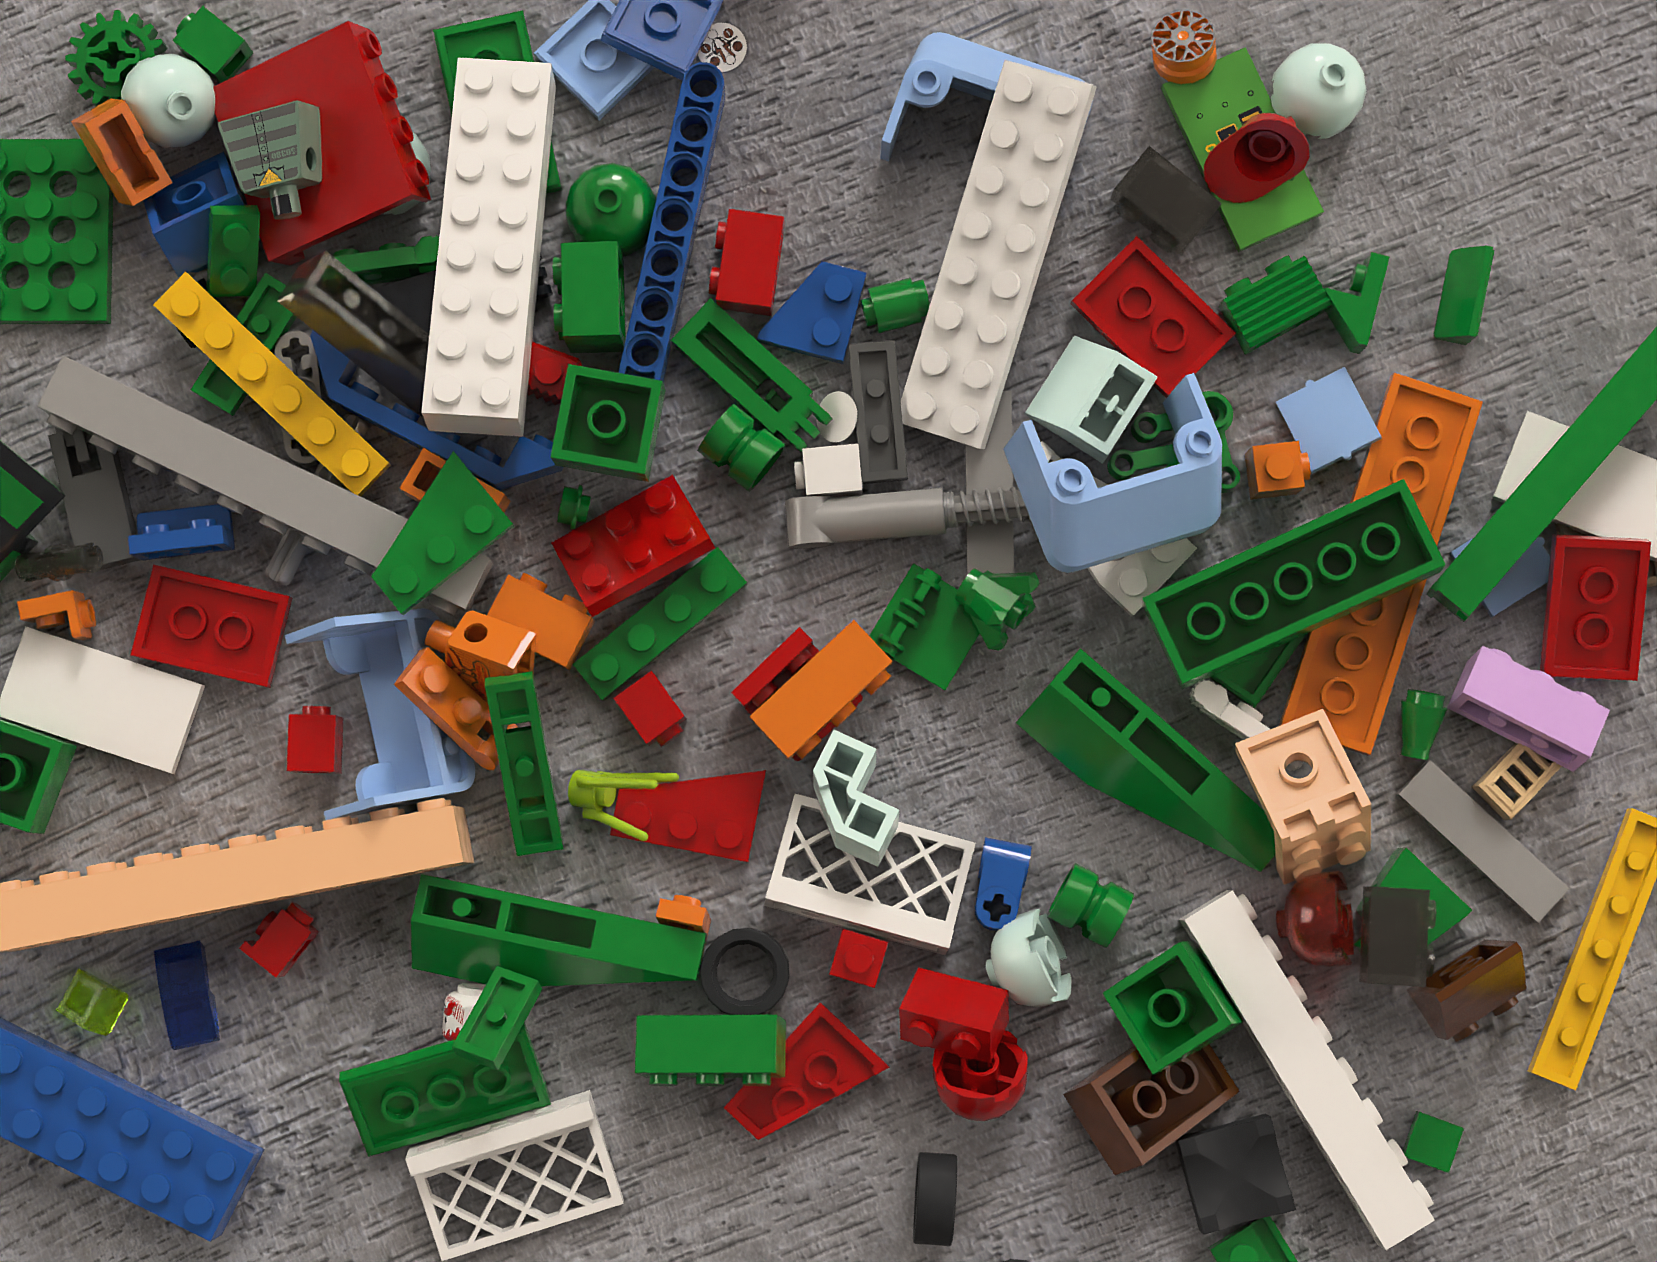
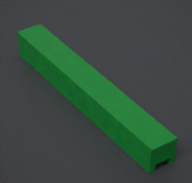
(1550, 484)

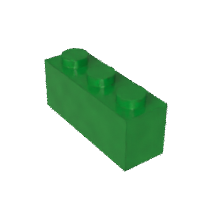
(710, 1048)

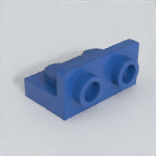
(182, 532)

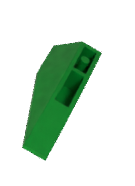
(1143, 762)
(474, 928)

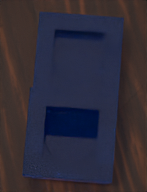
(186, 995)

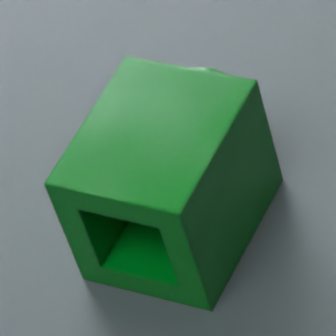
(212, 44)

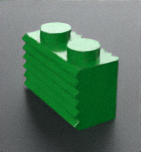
(1274, 303)

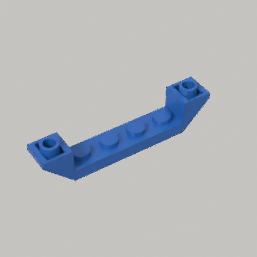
(526, 462)

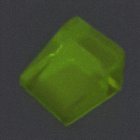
(92, 1003)

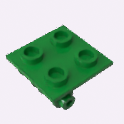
(926, 627)

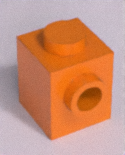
(1276, 469)

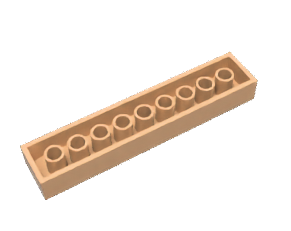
(232, 878)

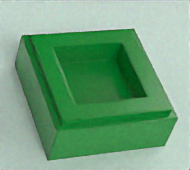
(1432, 1141)

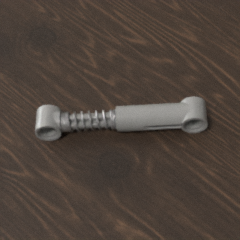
(909, 513)

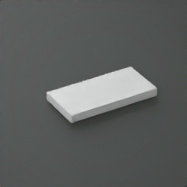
(1612, 502)
(100, 700)

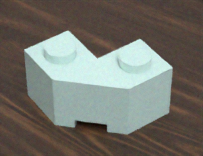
(853, 818)

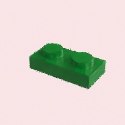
(233, 250)
(497, 1018)

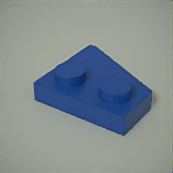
(818, 314)

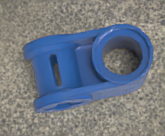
(1001, 874)

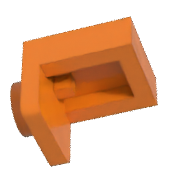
(684, 913)

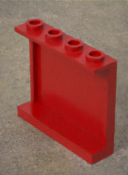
(363, 136)

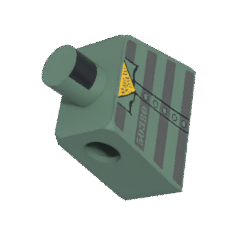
(276, 153)

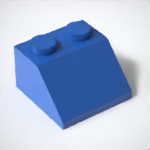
(183, 208)

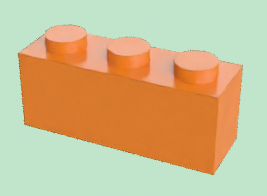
(823, 692)

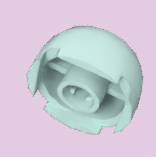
(1319, 89)
(170, 99)
(1027, 961)

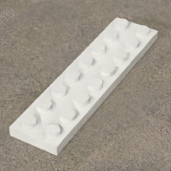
(995, 253)

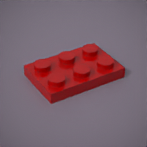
(1152, 316)
(632, 545)
(1595, 607)
(211, 626)

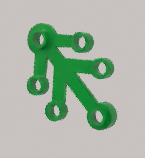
(1165, 454)

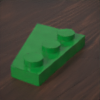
(441, 536)

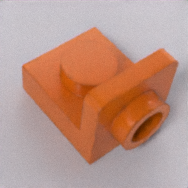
(50, 611)

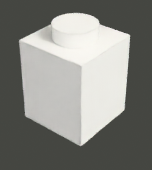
(830, 471)

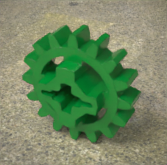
(102, 47)

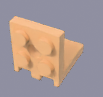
(1313, 817)

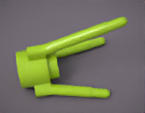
(598, 790)

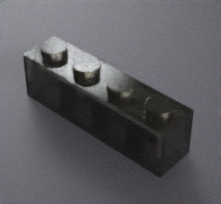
(360, 325)

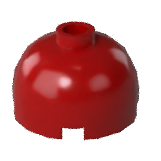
(981, 1088)

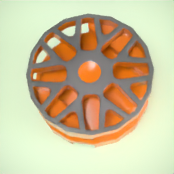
(1182, 48)

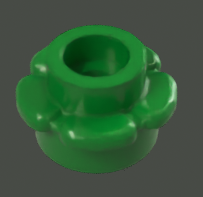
(573, 506)

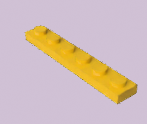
(272, 384)
(1599, 953)

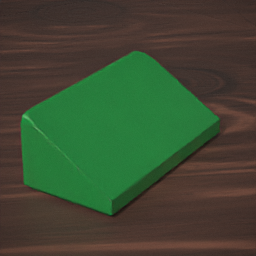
(1463, 294)

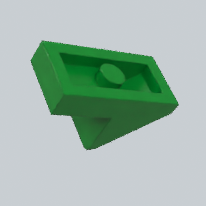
(1355, 313)

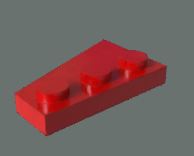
(696, 815)
(820, 1064)

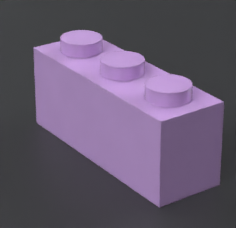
(1529, 708)

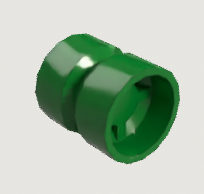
(741, 447)
(1090, 905)

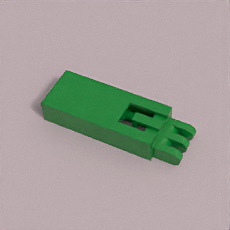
(740, 366)

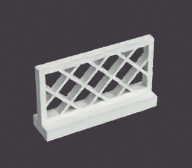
(862, 914)
(500, 1137)

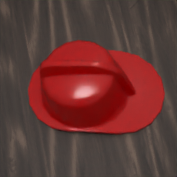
(1256, 158)

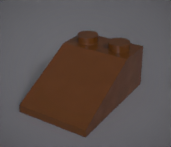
(1471, 987)
(1141, 1113)

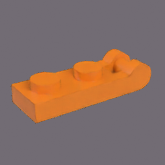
(450, 705)

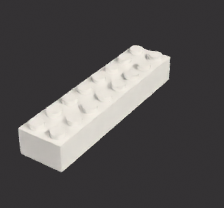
(489, 248)

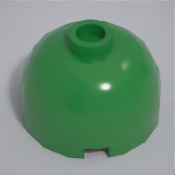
(611, 205)

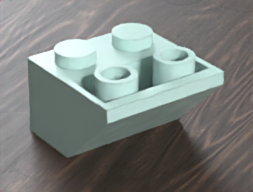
(1091, 396)

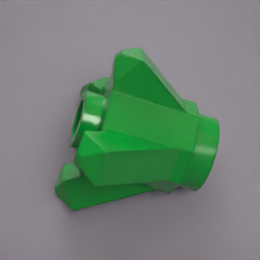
(997, 602)

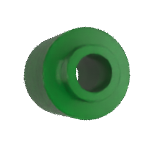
(896, 304)

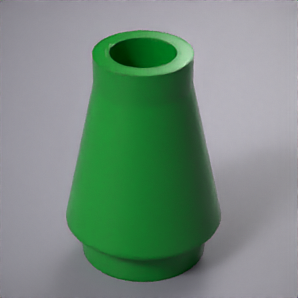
(1420, 720)

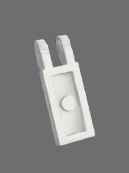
(1239, 719)

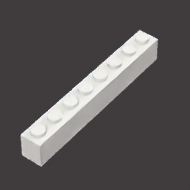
(1308, 1070)

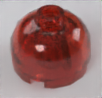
(1318, 920)

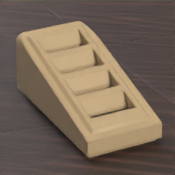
(1497, 798)

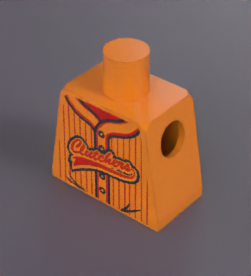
(483, 648)

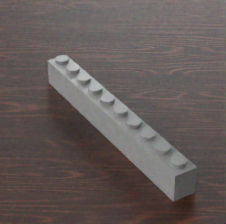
(238, 474)

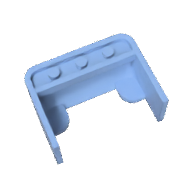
(945, 63)
(1096, 525)
(412, 751)

